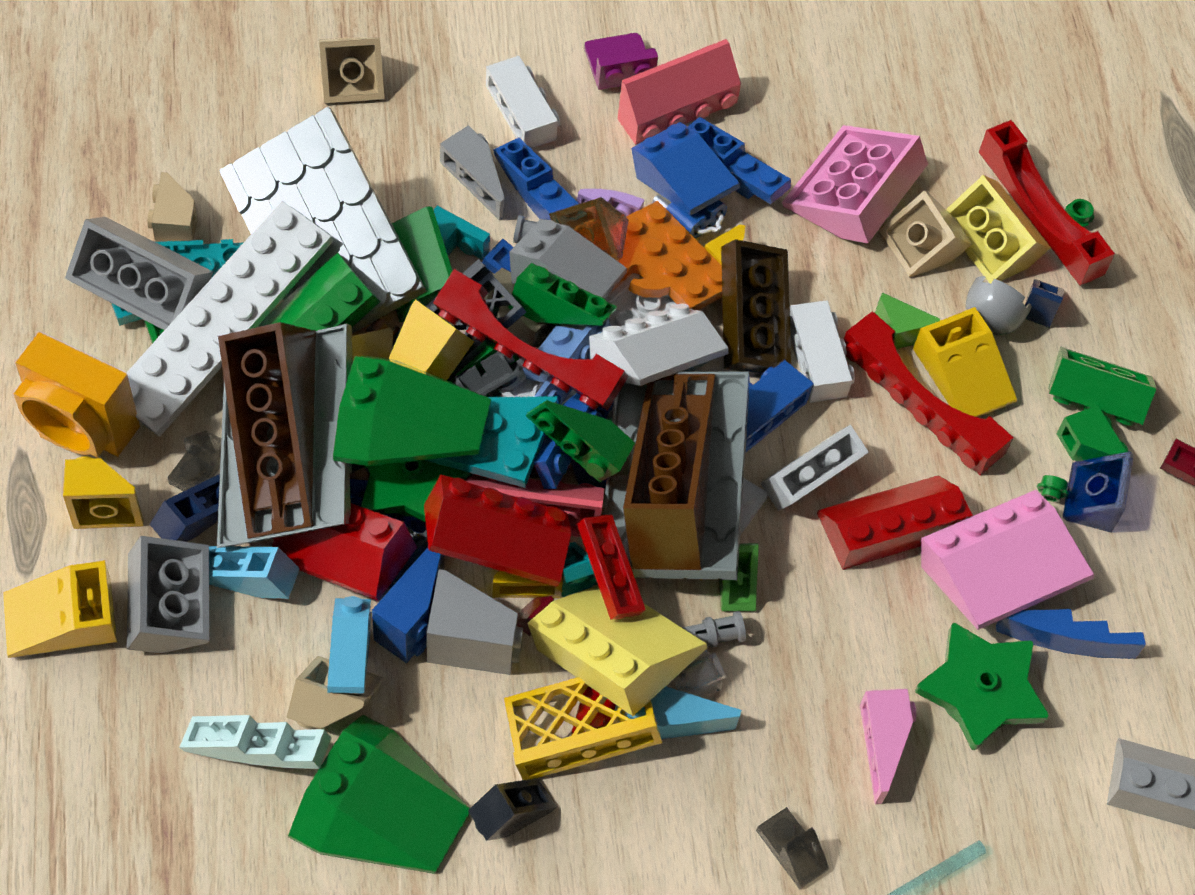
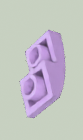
(623, 202)

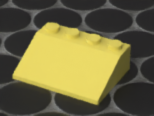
(618, 658)

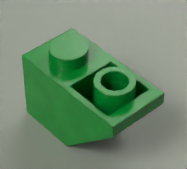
(1089, 435)

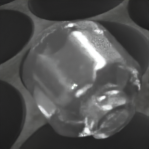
(702, 676)

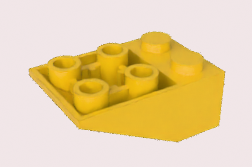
(965, 363)
(60, 611)

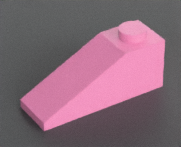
(886, 726)

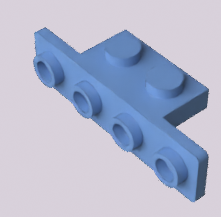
(564, 343)

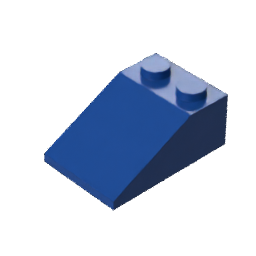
(683, 168)
(405, 611)

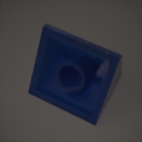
(1098, 491)

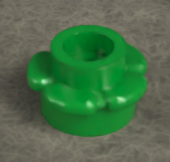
(1081, 211)
(1053, 488)

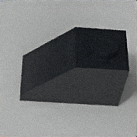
(510, 808)

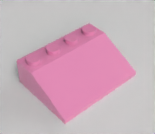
(858, 181)
(1004, 559)

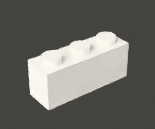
(522, 102)
(820, 350)
(814, 467)

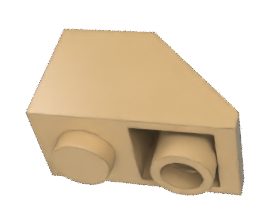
(173, 213)

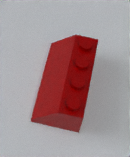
(892, 520)
(497, 530)
(355, 555)

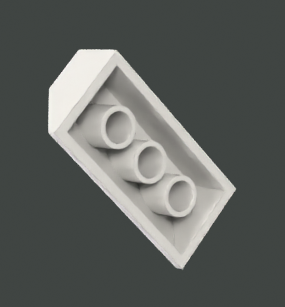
(659, 344)

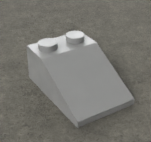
(567, 256)

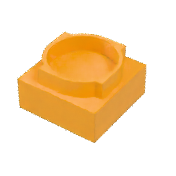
(75, 398)

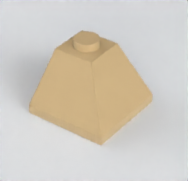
(351, 69)
(924, 236)
(315, 707)

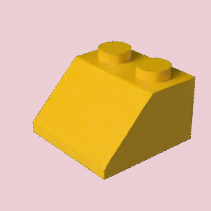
(99, 495)

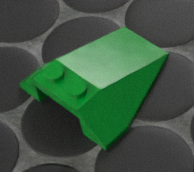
(405, 415)
(378, 803)

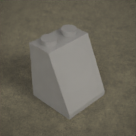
(471, 628)

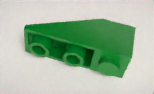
(559, 301)
(585, 437)

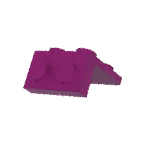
(618, 58)

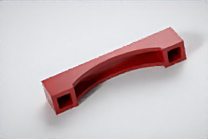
(1080, 251)
(594, 379)
(973, 439)

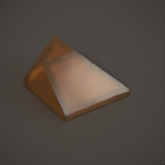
(597, 223)

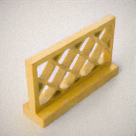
(581, 746)

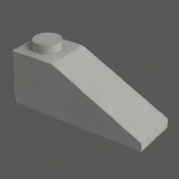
(471, 163)

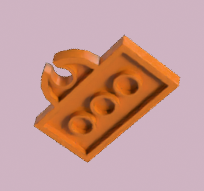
(669, 260)

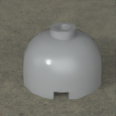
(998, 305)

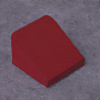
(531, 610)

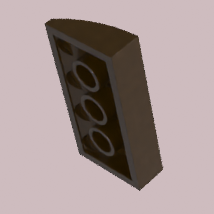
(755, 306)

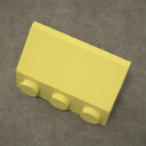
(999, 231)

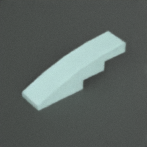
(246, 741)

